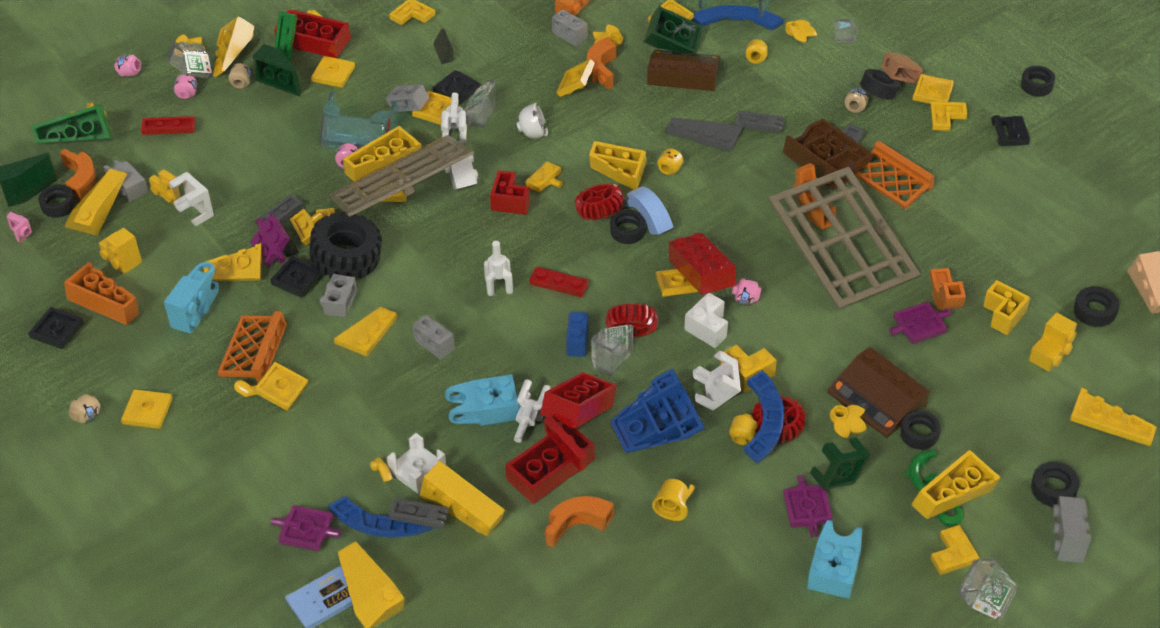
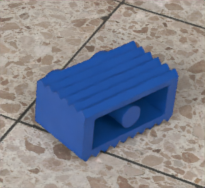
(577, 334)

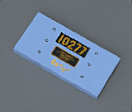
(320, 599)

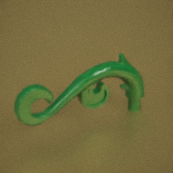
(913, 472)

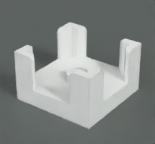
(195, 196)
(720, 383)
(414, 463)

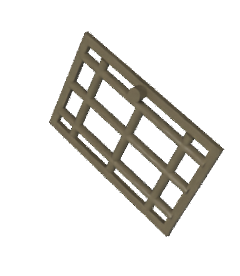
(404, 182)
(875, 234)

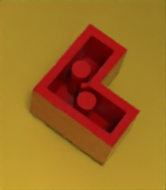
(508, 196)

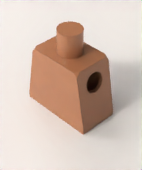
(896, 66)

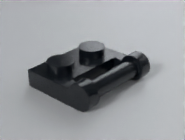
(1015, 128)

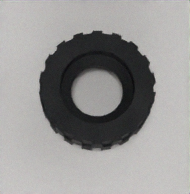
(879, 84)
(1092, 317)
(1054, 470)

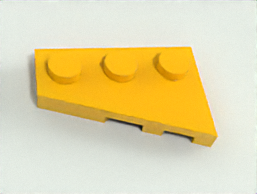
(240, 266)
(367, 332)

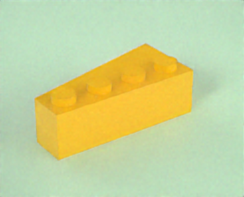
(380, 153)
(956, 485)
(465, 502)

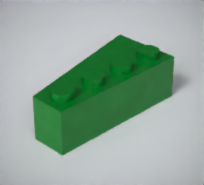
(79, 126)

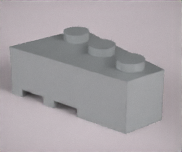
(1070, 529)

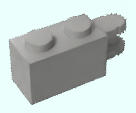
(134, 183)

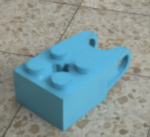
(191, 298)
(484, 401)
(835, 562)

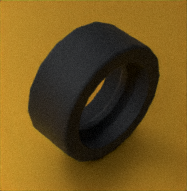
(1036, 89)
(53, 192)
(627, 216)
(920, 442)

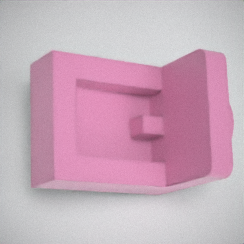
(19, 225)

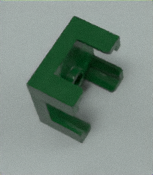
(843, 467)

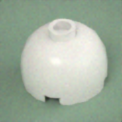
(532, 122)

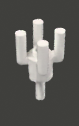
(454, 117)
(497, 268)
(529, 409)

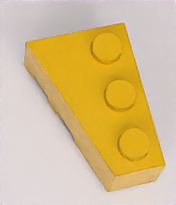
(618, 163)

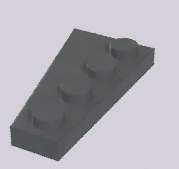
(712, 134)

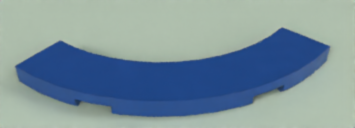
(737, 12)
(772, 421)
(370, 524)

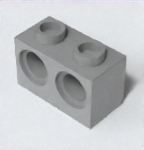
(569, 28)
(408, 97)
(338, 295)
(433, 337)

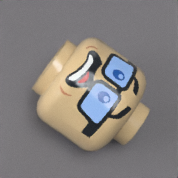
(240, 75)
(856, 100)
(84, 408)

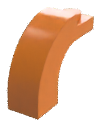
(600, 54)
(85, 175)
(816, 216)
(945, 292)
(576, 511)

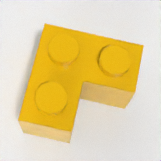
(121, 250)
(1007, 306)
(1054, 343)
(751, 365)

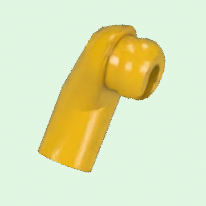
(244, 388)
(379, 464)

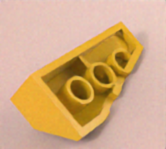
(231, 42)
(94, 207)
(370, 589)

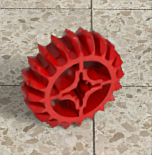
(599, 201)
(641, 317)
(792, 411)

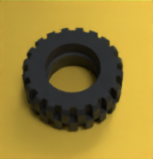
(345, 230)

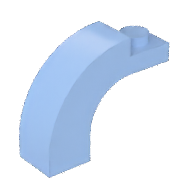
(650, 208)

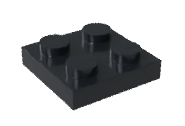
(457, 83)
(296, 277)
(56, 328)

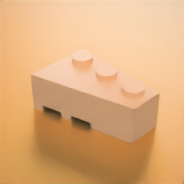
(1146, 277)

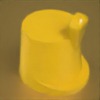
(671, 500)

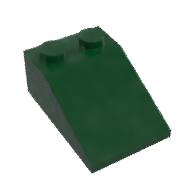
(673, 32)
(276, 70)
(26, 178)

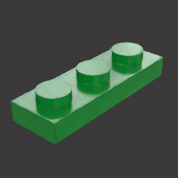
(285, 33)

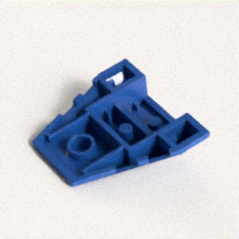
(657, 416)

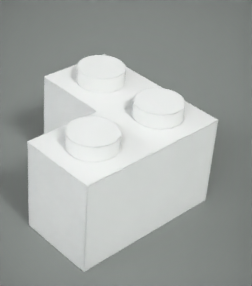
(462, 173)
(706, 320)

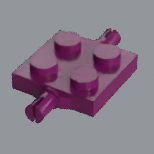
(273, 239)
(920, 322)
(807, 506)
(305, 528)

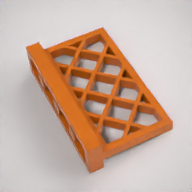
(905, 167)
(266, 348)

